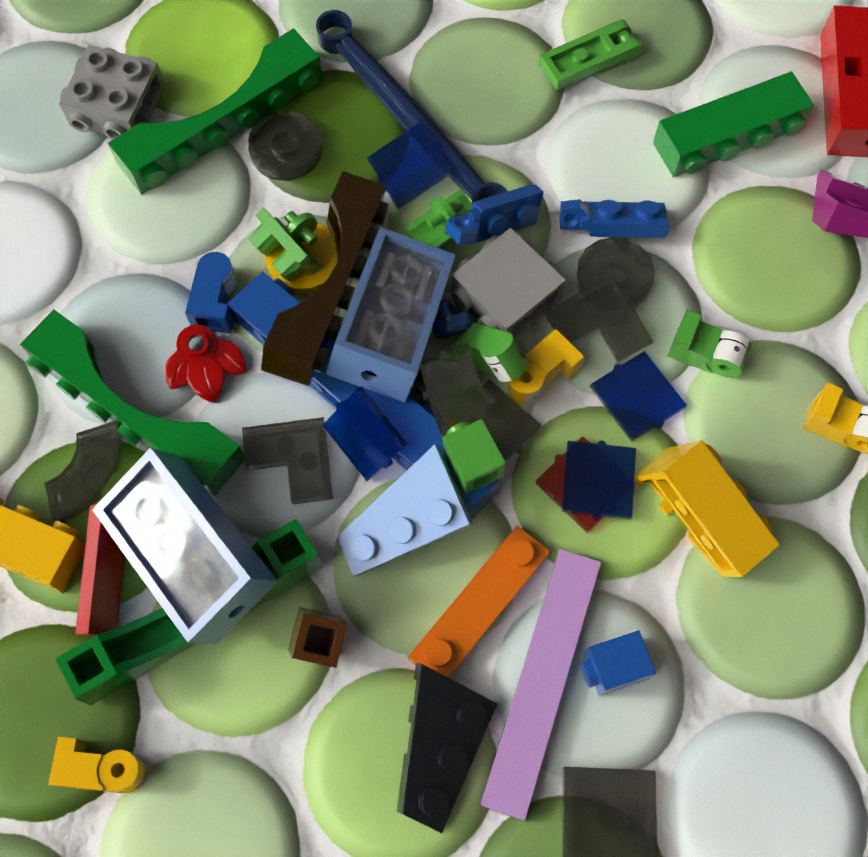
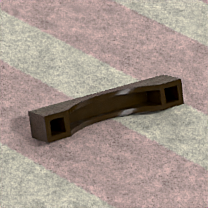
(300, 333)

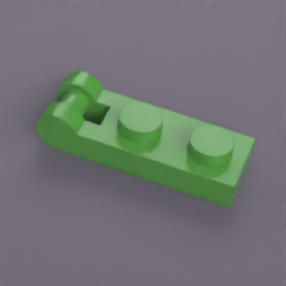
(590, 54)

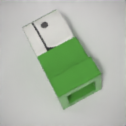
(709, 347)
(494, 352)

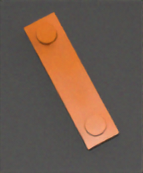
(480, 603)

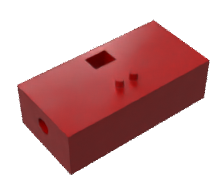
(845, 81)

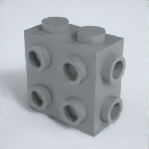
(111, 92)
(507, 283)

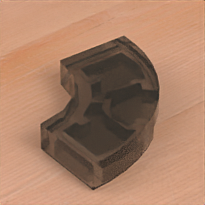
(90, 469)

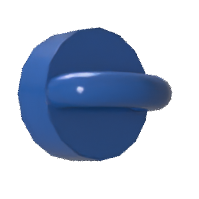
(451, 322)

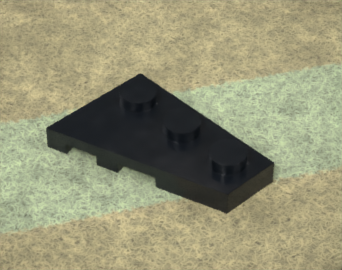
(442, 744)

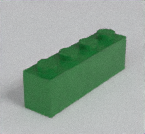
(732, 124)

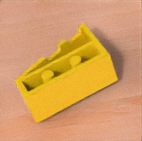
(710, 506)

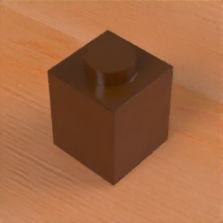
(317, 637)

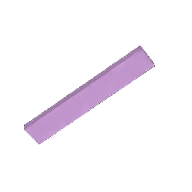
(540, 686)

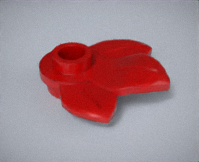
(205, 367)

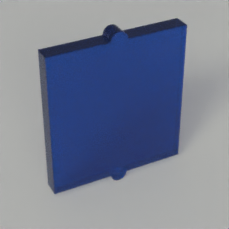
(410, 165)
(638, 396)
(364, 433)
(599, 480)

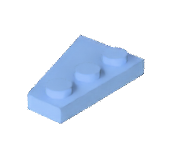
(406, 516)

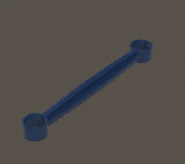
(398, 101)

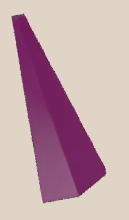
(840, 206)

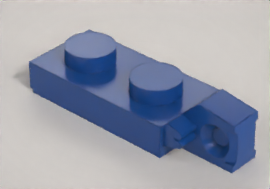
(496, 215)
(615, 218)

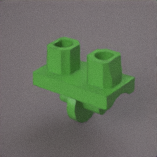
(431, 226)
(273, 233)

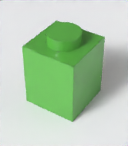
(472, 455)

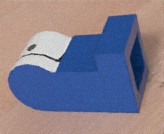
(210, 291)

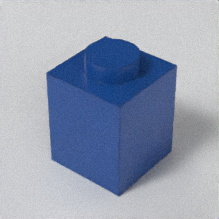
(617, 663)

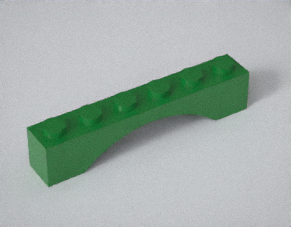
(159, 150)
(70, 357)
(137, 647)

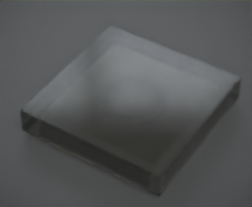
(608, 812)

